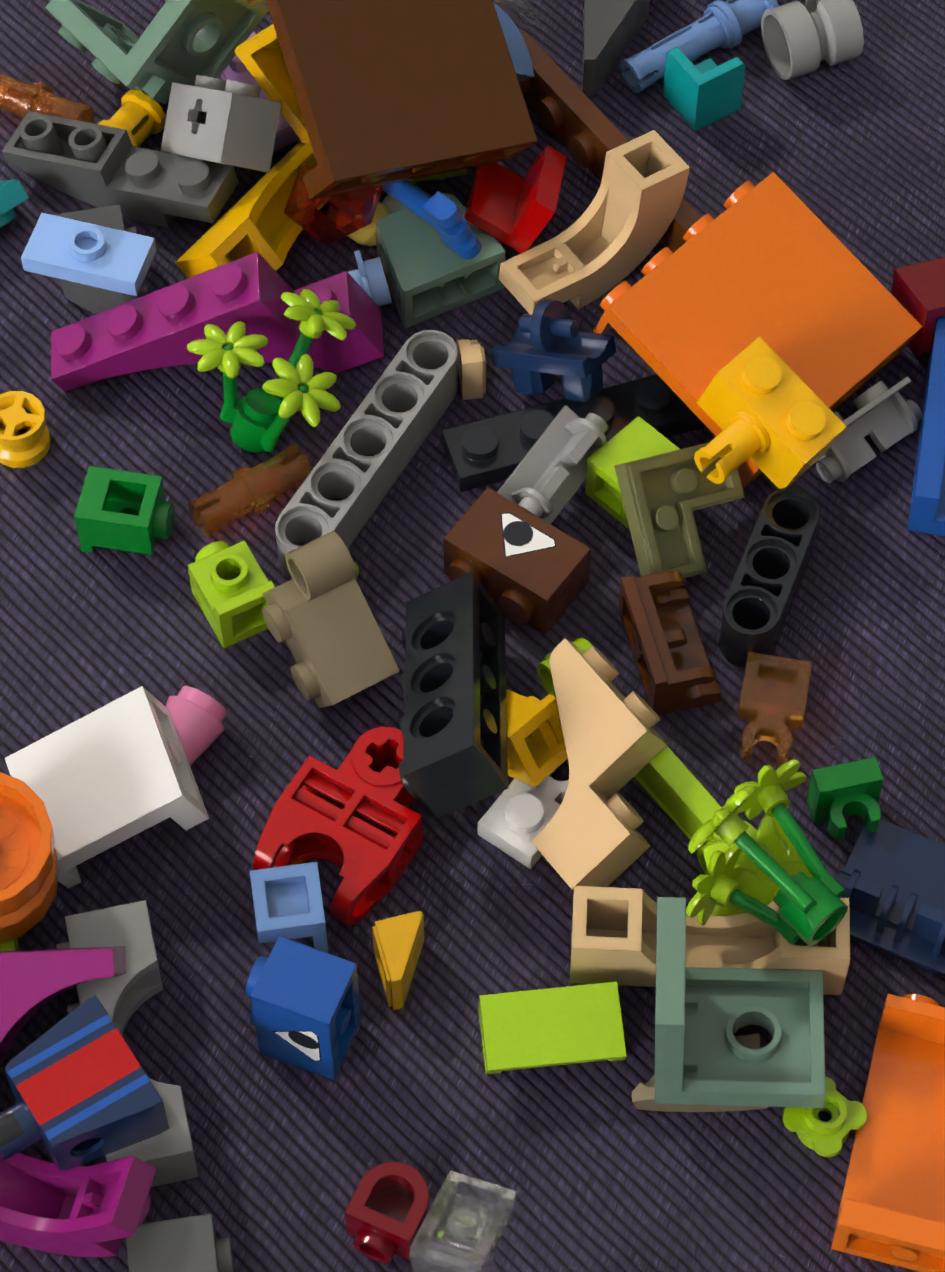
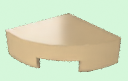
(471, 368)

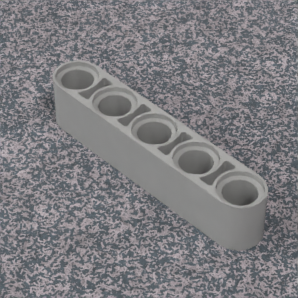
(417, 386)

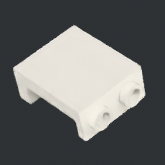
(110, 778)

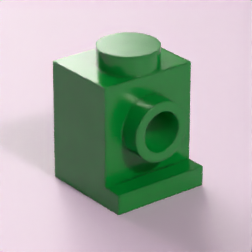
(122, 511)

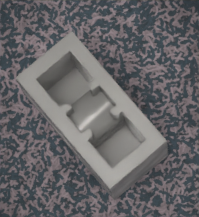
(221, 123)

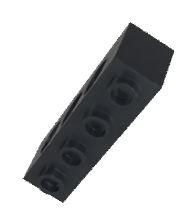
(454, 697)

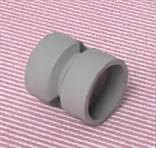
(805, 34)

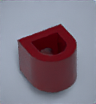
(387, 1211)

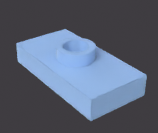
(88, 254)

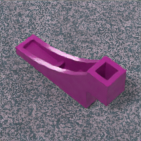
(159, 325)

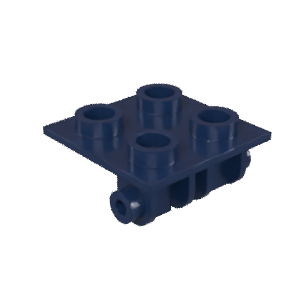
(898, 894)

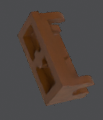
(666, 643)

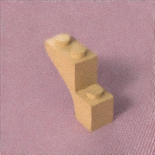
(606, 746)

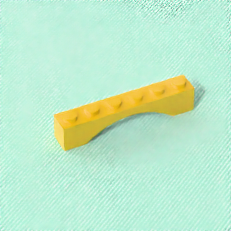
(254, 222)

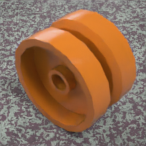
(26, 859)

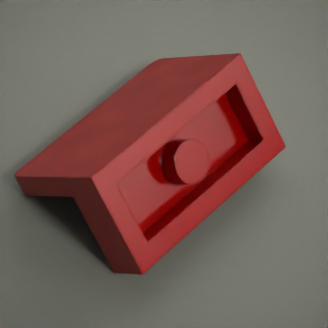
(515, 207)

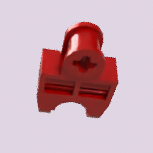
(348, 818)

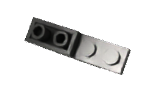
(107, 170)

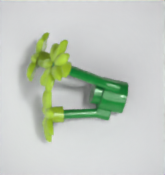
(266, 411)
(807, 905)

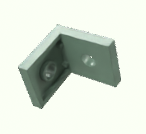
(168, 46)
(706, 1006)

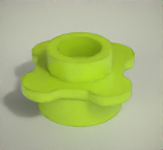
(828, 1136)

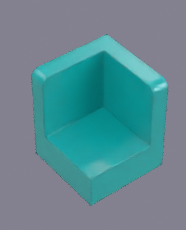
(702, 90)

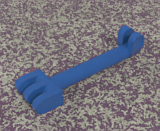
(440, 214)

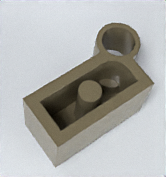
(327, 624)

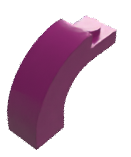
(74, 1209)

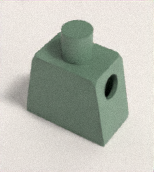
(425, 273)

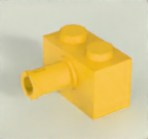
(765, 418)

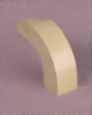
(617, 231)

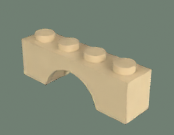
(618, 940)

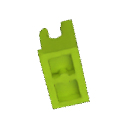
(551, 1027)

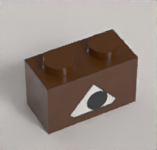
(518, 559)

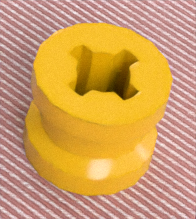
(18, 412)

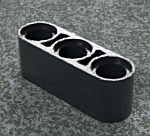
(774, 553)

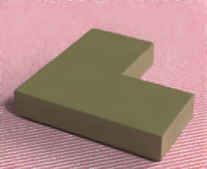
(660, 505)

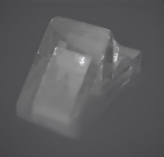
(462, 1226)

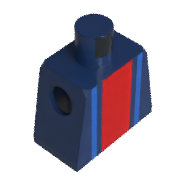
(80, 1092)

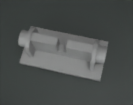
(880, 415)
(555, 464)

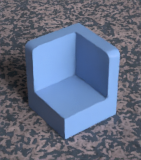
(289, 904)

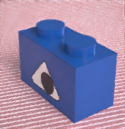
(304, 1006)

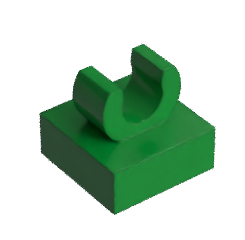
(846, 792)

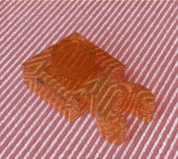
(773, 701)

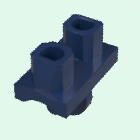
(553, 345)

